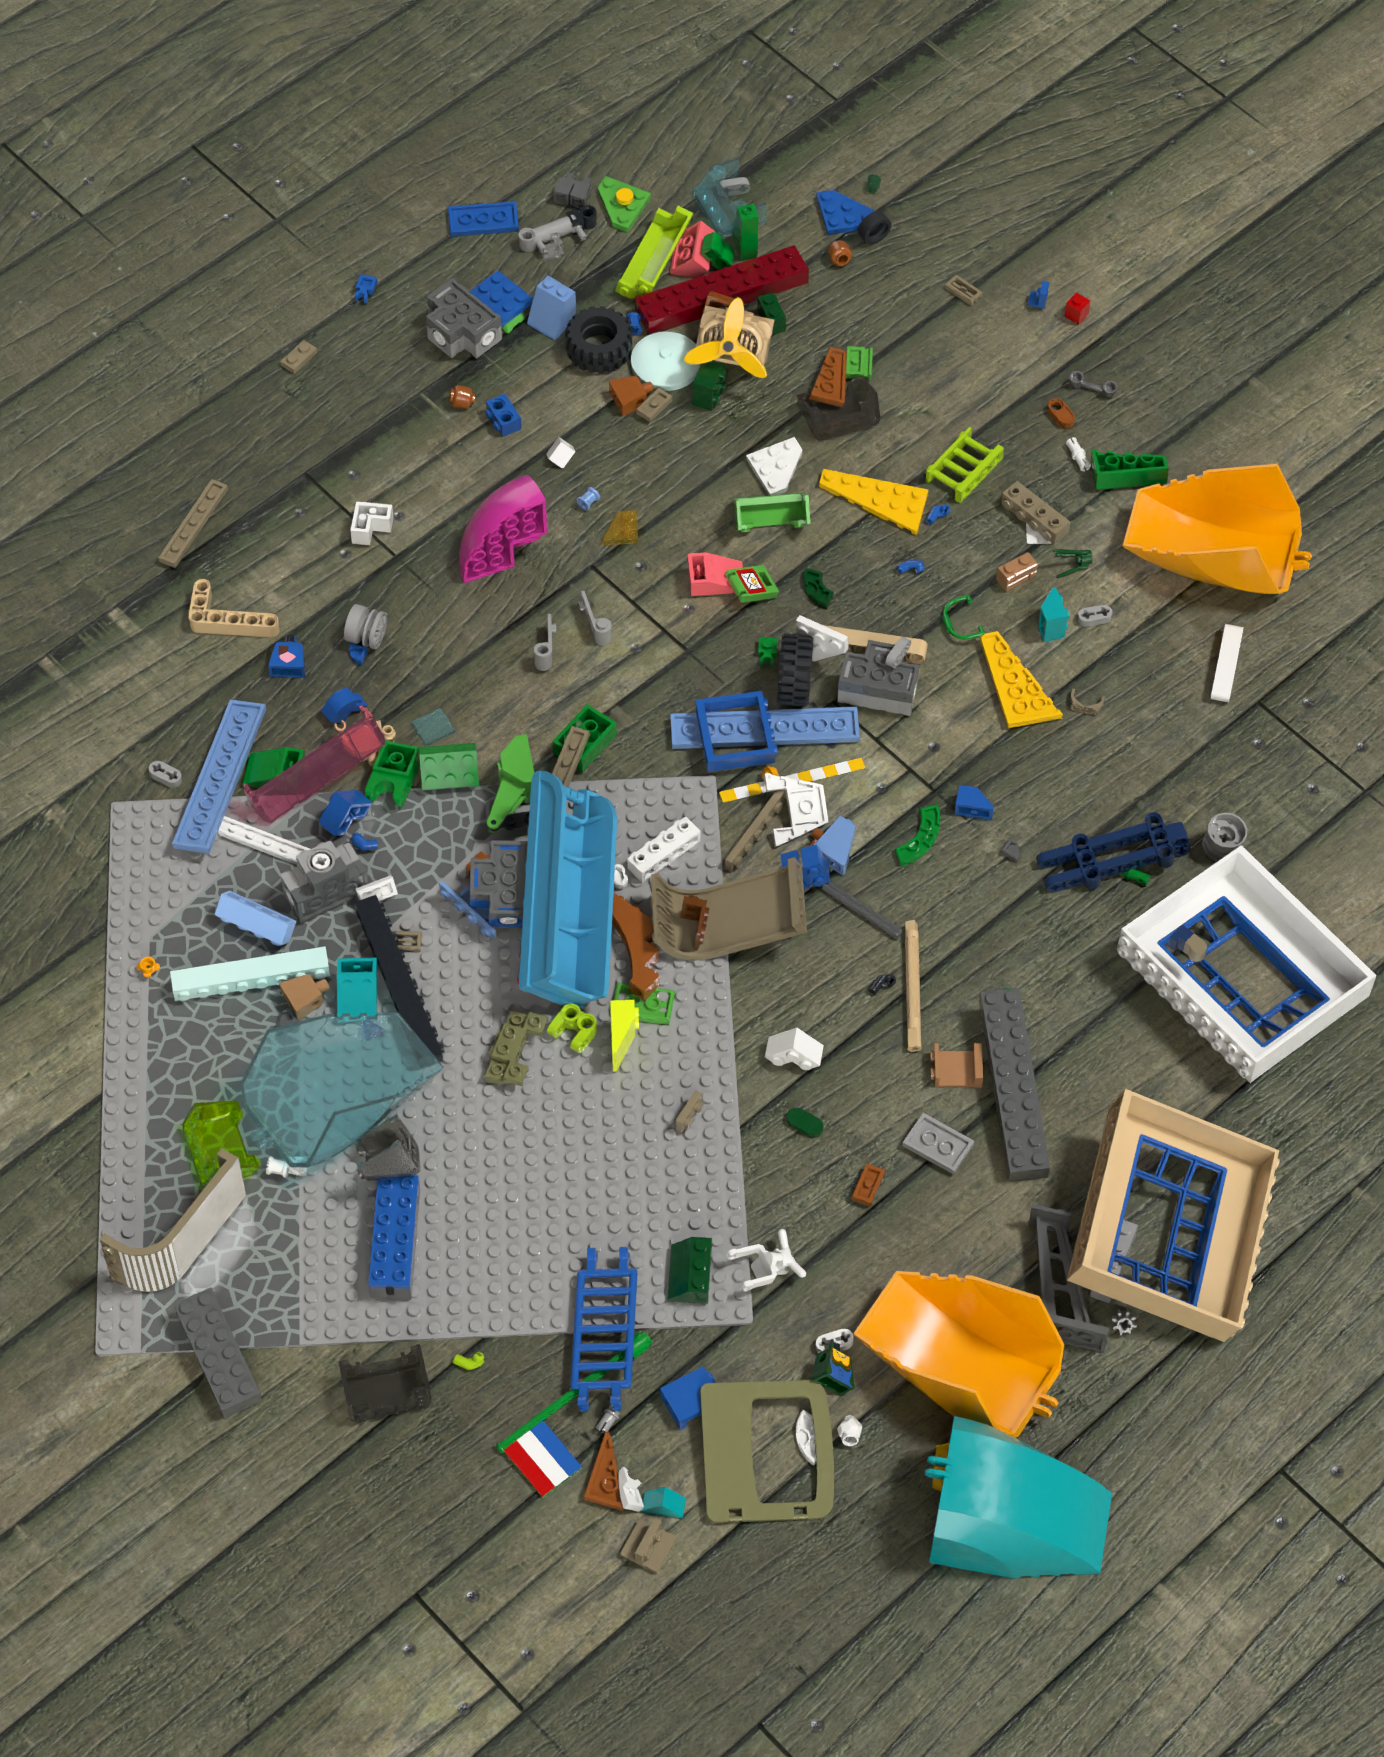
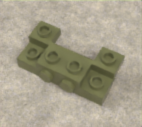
(509, 1047)

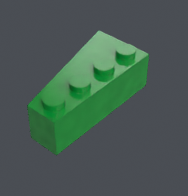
(1127, 470)

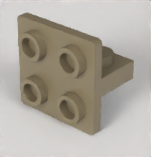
(648, 1545)

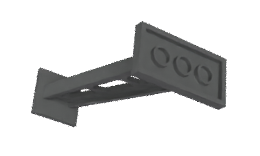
(1072, 1331)

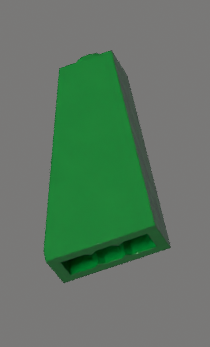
(746, 232)

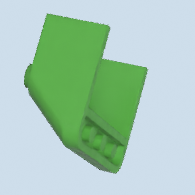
(771, 510)

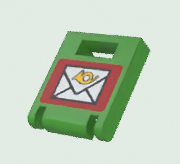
(753, 582)

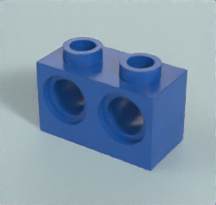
(503, 415)

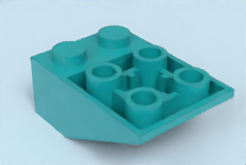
(357, 986)

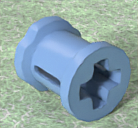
(588, 498)

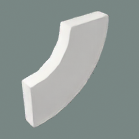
(805, 1437)

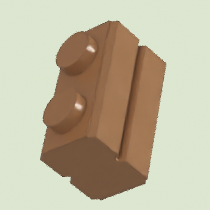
(1016, 571)

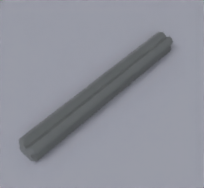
(862, 909)

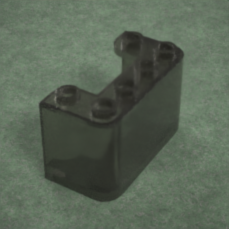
(386, 1386)

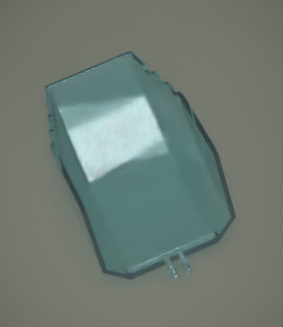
(331, 1082)

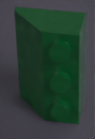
(690, 1270)

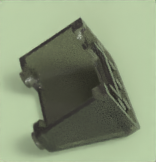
(830, 421)
(388, 1152)

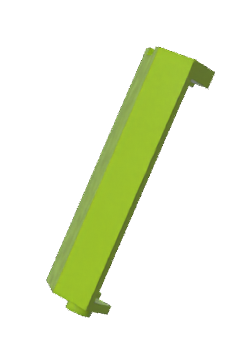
(654, 252)

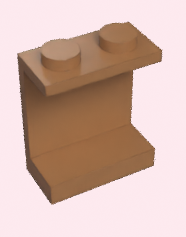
(957, 1068)

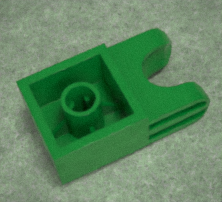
(394, 772)

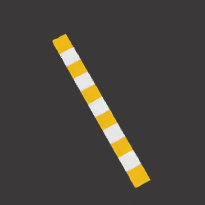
(810, 775)

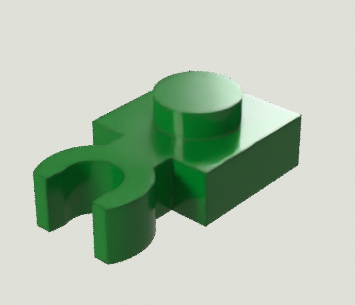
(767, 650)

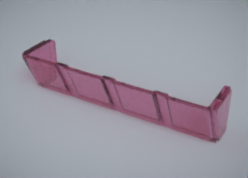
(317, 768)

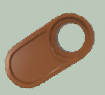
(1063, 417)

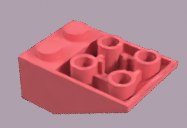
(708, 573)

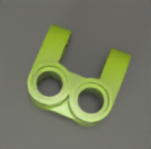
(584, 1035)

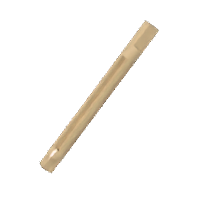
(913, 986)

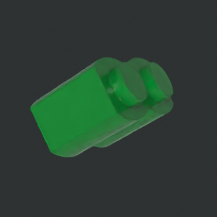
(717, 251)

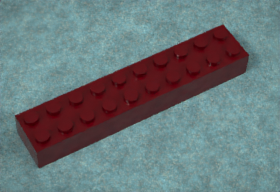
(746, 280)

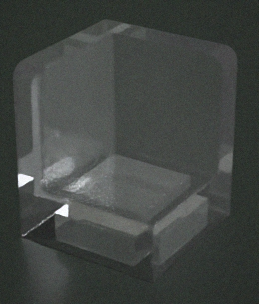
(554, 249)

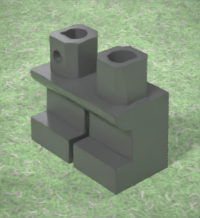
(572, 191)

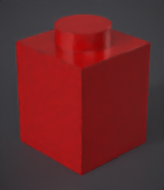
(1077, 308)

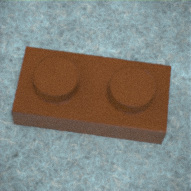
(868, 1185)

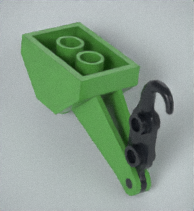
(515, 786)

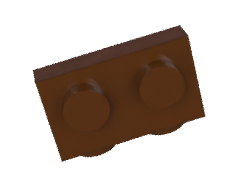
(696, 910)

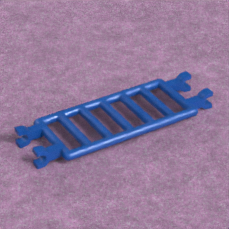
(580, 1310)

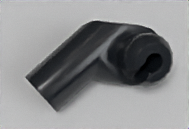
(882, 981)

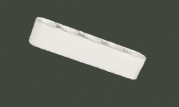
(1227, 663)

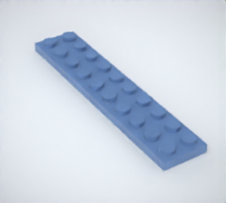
(789, 727)
(219, 776)

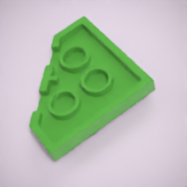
(620, 215)

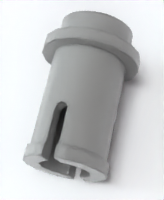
(607, 1420)

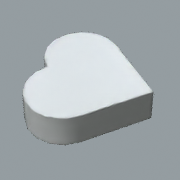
(620, 877)

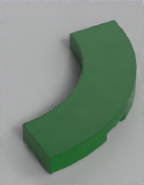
(925, 838)

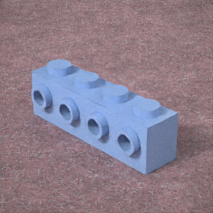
(255, 918)

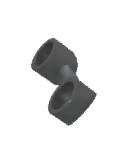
(1108, 389)

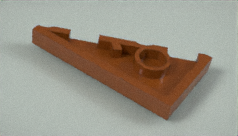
(604, 1480)

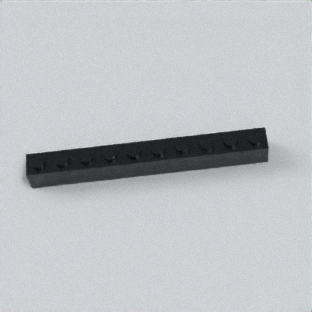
(396, 972)

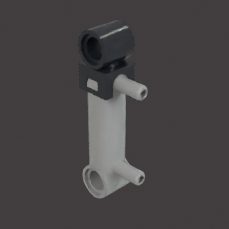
(573, 223)

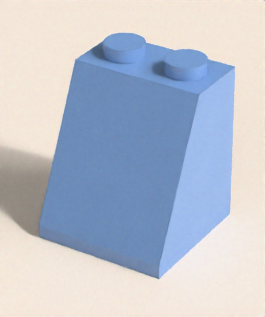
(552, 308)

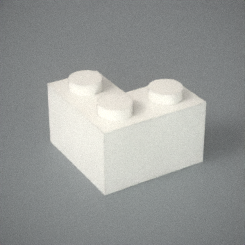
(370, 518)
(794, 1047)

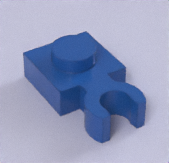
(365, 286)

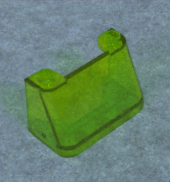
(214, 1127)

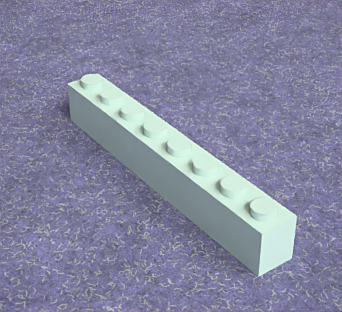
(248, 973)

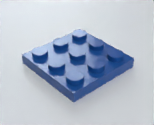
(502, 297)

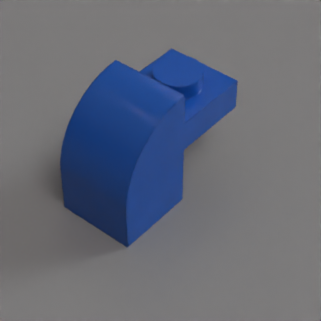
(341, 704)

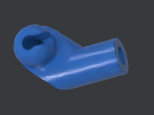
(936, 512)

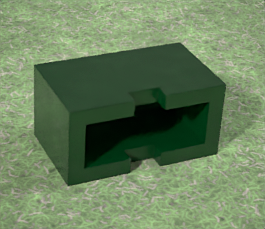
(770, 308)

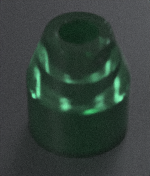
(873, 183)

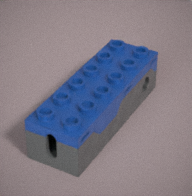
(394, 1238)

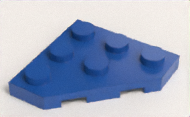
(840, 212)

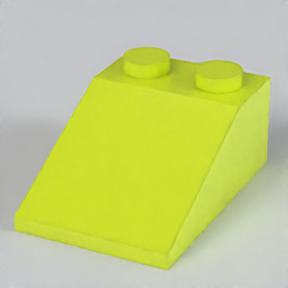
(623, 1025)

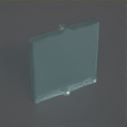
(433, 726)

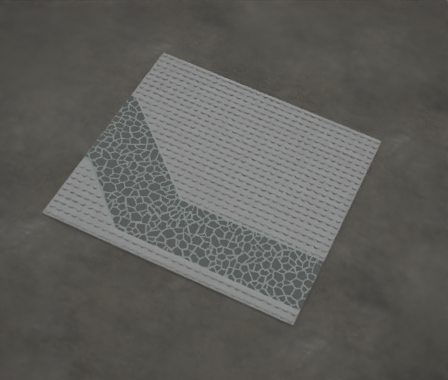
(507, 1170)

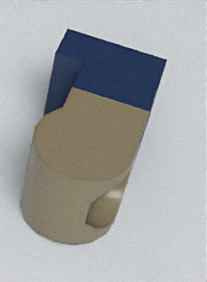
(1188, 943)

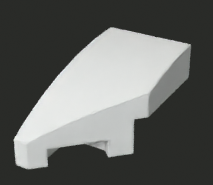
(628, 1491)

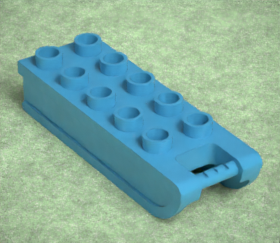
(567, 894)

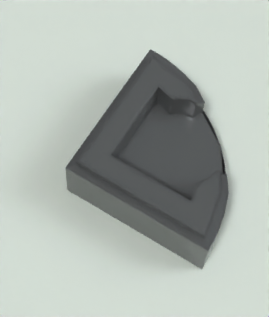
(1011, 850)
(287, 1017)

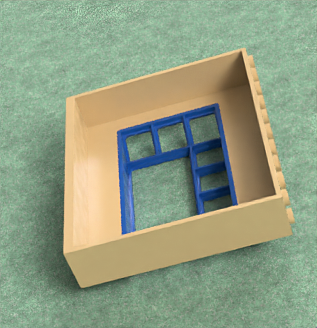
(1229, 1226)

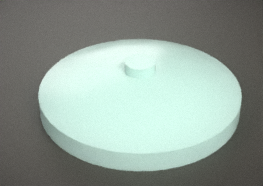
(661, 361)

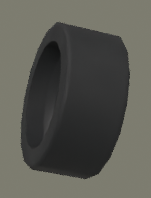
(869, 222)

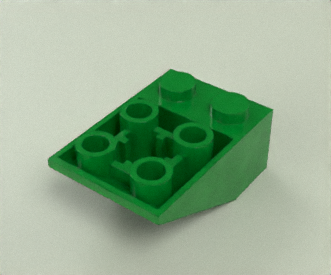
(270, 763)

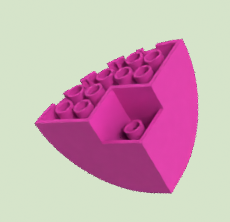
(502, 522)

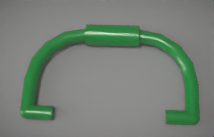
(947, 622)

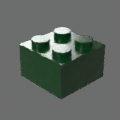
(709, 385)

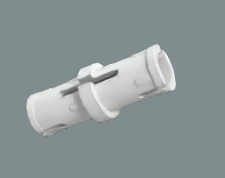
(1078, 454)

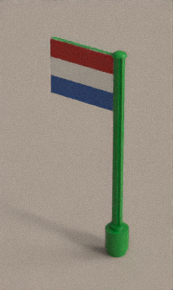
(539, 1451)

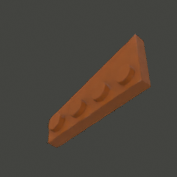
(832, 379)

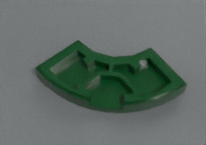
(816, 589)

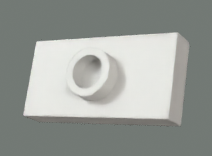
(381, 888)

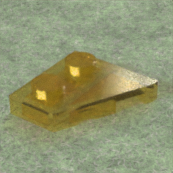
(623, 529)

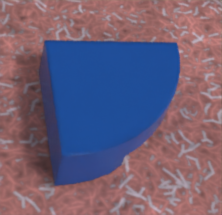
(357, 653)

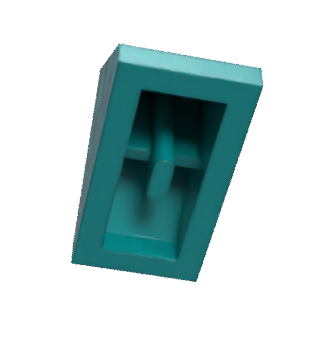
(664, 1503)

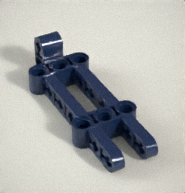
(1174, 843)

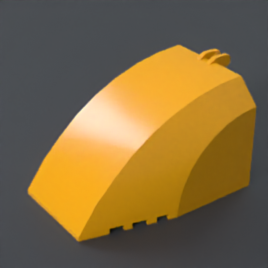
(1222, 528)
(968, 1346)

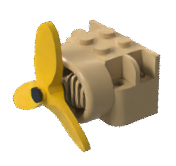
(733, 338)

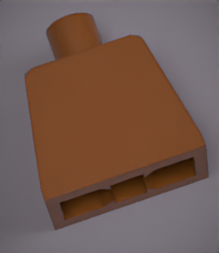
(629, 393)

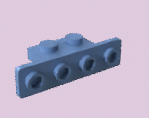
(474, 915)

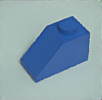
(973, 803)

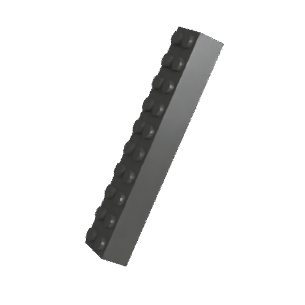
(1014, 1085)

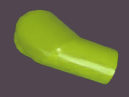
(470, 1363)

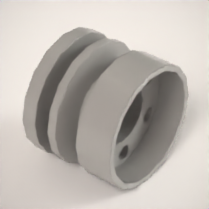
(365, 626)
(1227, 829)

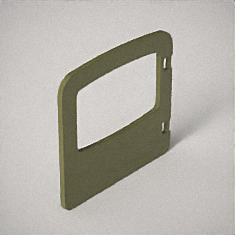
(728, 1450)

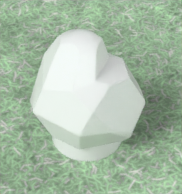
(850, 1430)

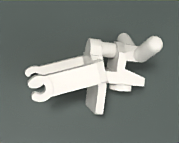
(768, 1264)

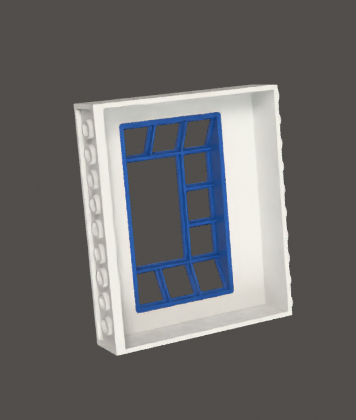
(1279, 929)

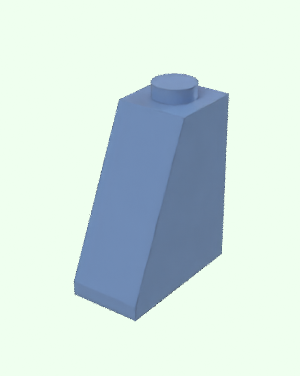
(837, 844)

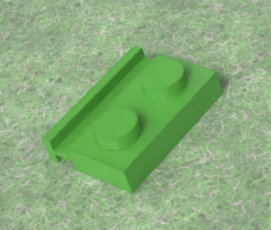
(859, 362)

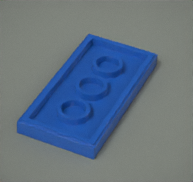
(483, 218)

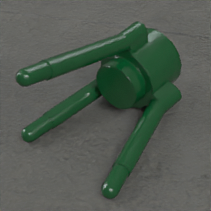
(1082, 557)

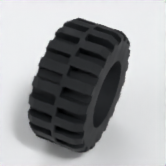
(598, 322)
(795, 669)

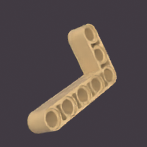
(225, 622)

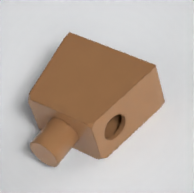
(303, 994)

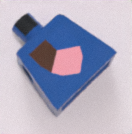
(287, 659)

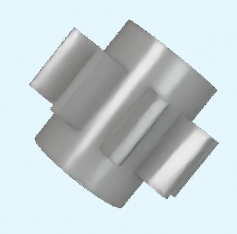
(1121, 1317)

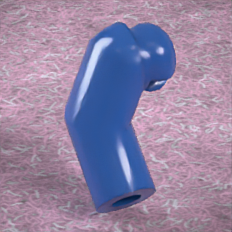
(917, 564)
(362, 844)

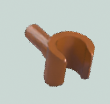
(816, 834)

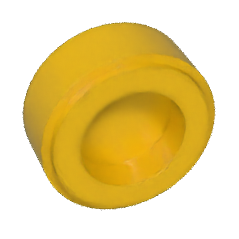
(624, 196)

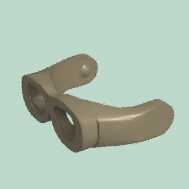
(1094, 708)

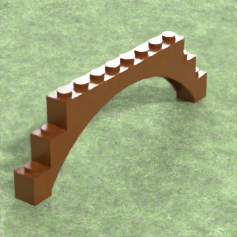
(636, 934)

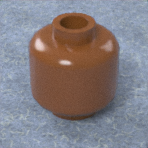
(839, 253)
(461, 397)

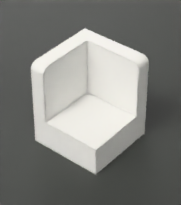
(560, 452)

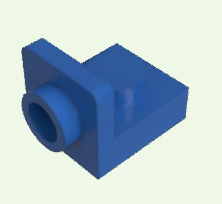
(1039, 297)

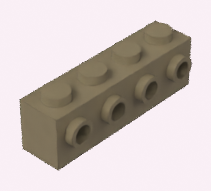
(1035, 513)

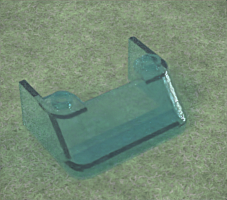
(715, 202)

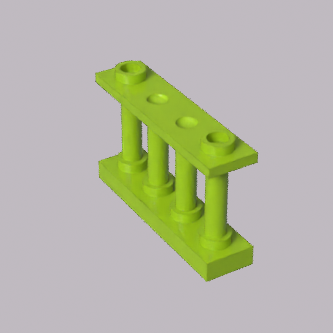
(973, 477)

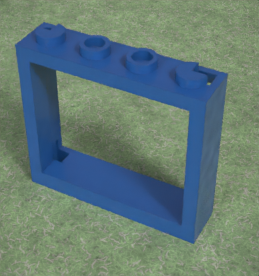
(740, 759)

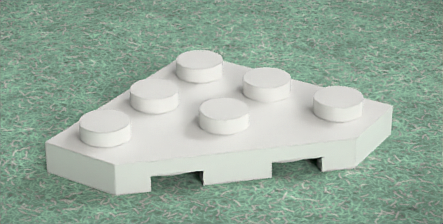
(776, 465)
(825, 642)

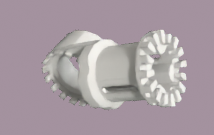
(282, 1168)

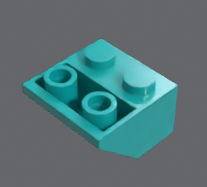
(1053, 617)

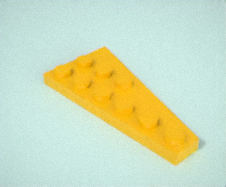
(882, 498)
(1015, 686)

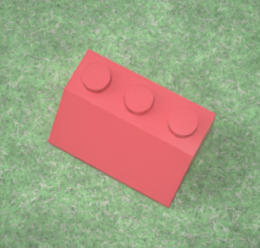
(687, 257)

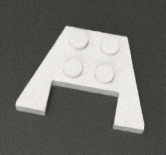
(805, 806)

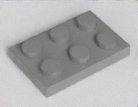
(938, 1143)

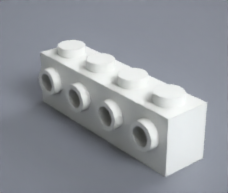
(663, 849)

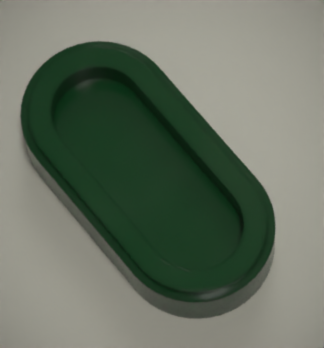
(805, 1122)

